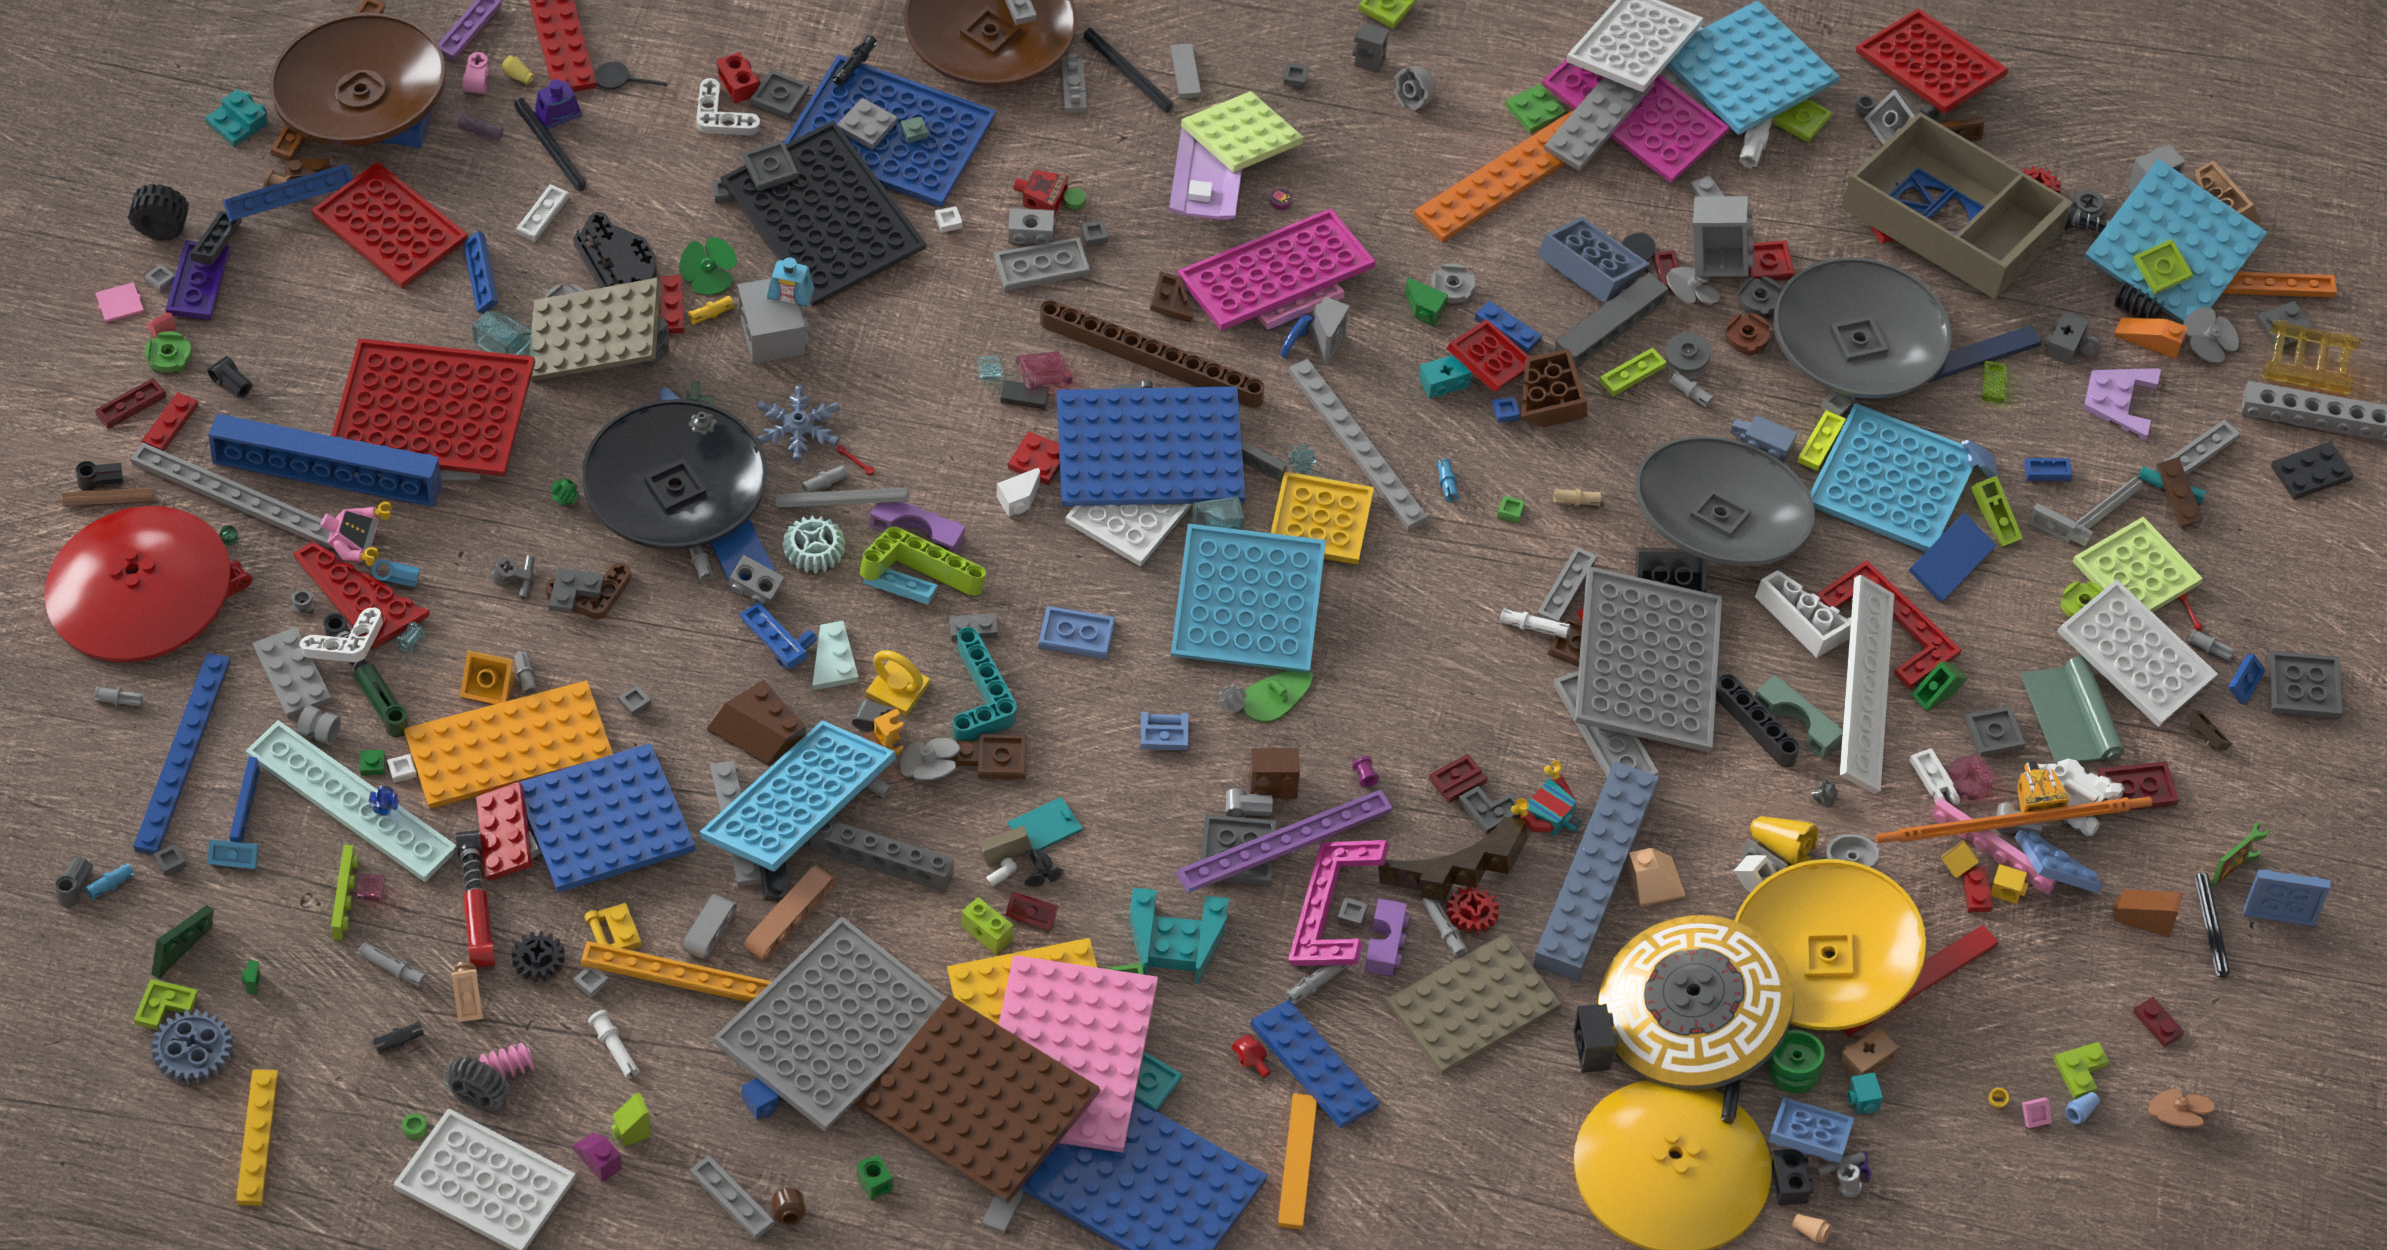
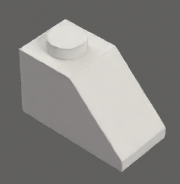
(1018, 492)
(1753, 871)

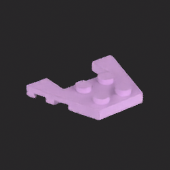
(2111, 394)

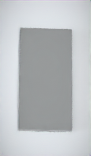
(1042, 264)

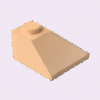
(1653, 877)

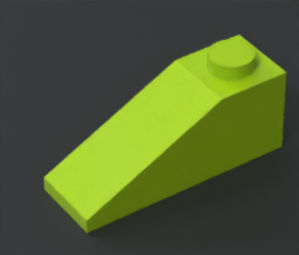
(1996, 510)

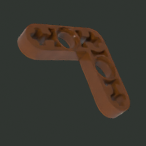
(586, 605)

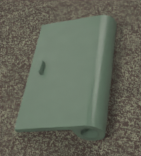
(2073, 713)

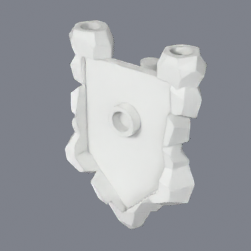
(2084, 789)

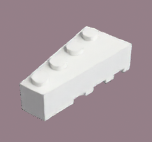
(1803, 614)

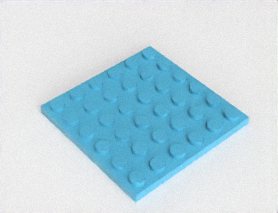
(1750, 67)
(2205, 230)
(1892, 478)
(1248, 598)

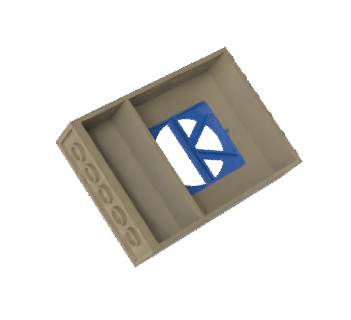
(2007, 210)

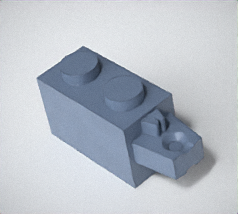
(1766, 436)

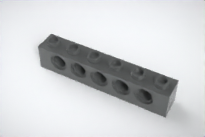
(883, 855)

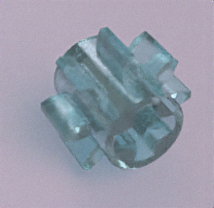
(1301, 458)

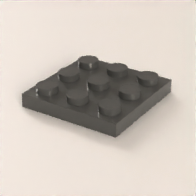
(2305, 684)
(1228, 832)

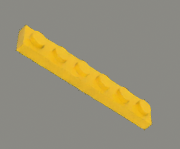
(257, 1138)

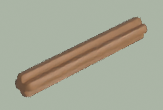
(107, 496)

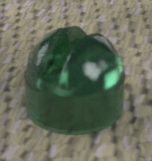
(230, 535)

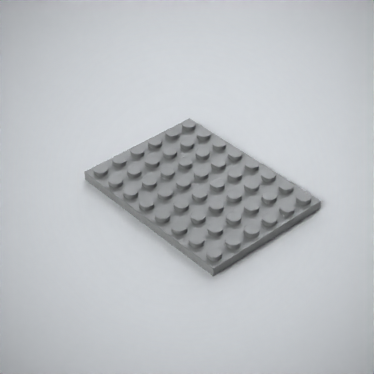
(1648, 659)
(830, 1023)

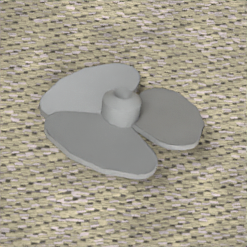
(1687, 286)
(2208, 332)
(927, 761)

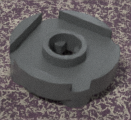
(1751, 303)

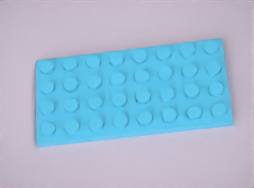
(797, 795)

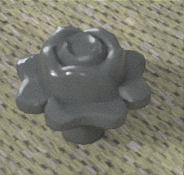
(702, 423)
(1827, 793)

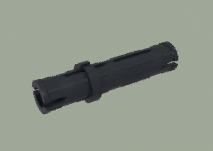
(859, 55)

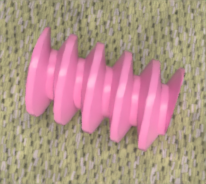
(511, 1061)

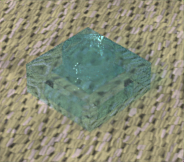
(989, 367)

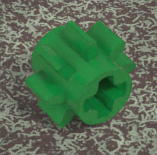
(564, 491)

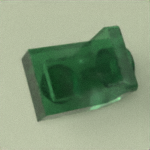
(695, 394)

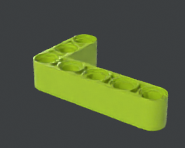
(924, 557)

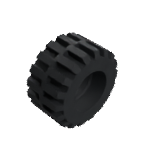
(158, 212)

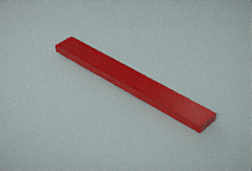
(1945, 963)

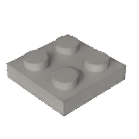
(867, 123)

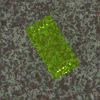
(1994, 381)

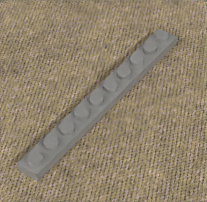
(1358, 444)
(231, 494)

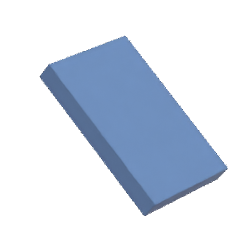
(1076, 632)

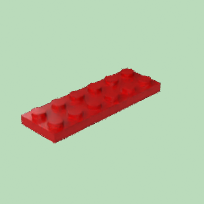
(563, 43)

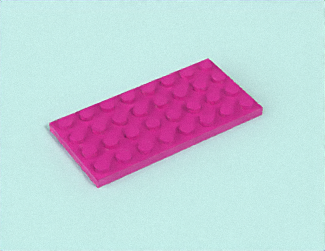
(1662, 131)
(1276, 269)

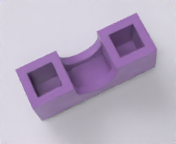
(1383, 954)

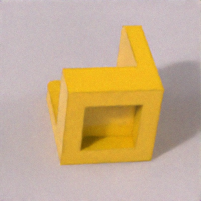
(1959, 859)

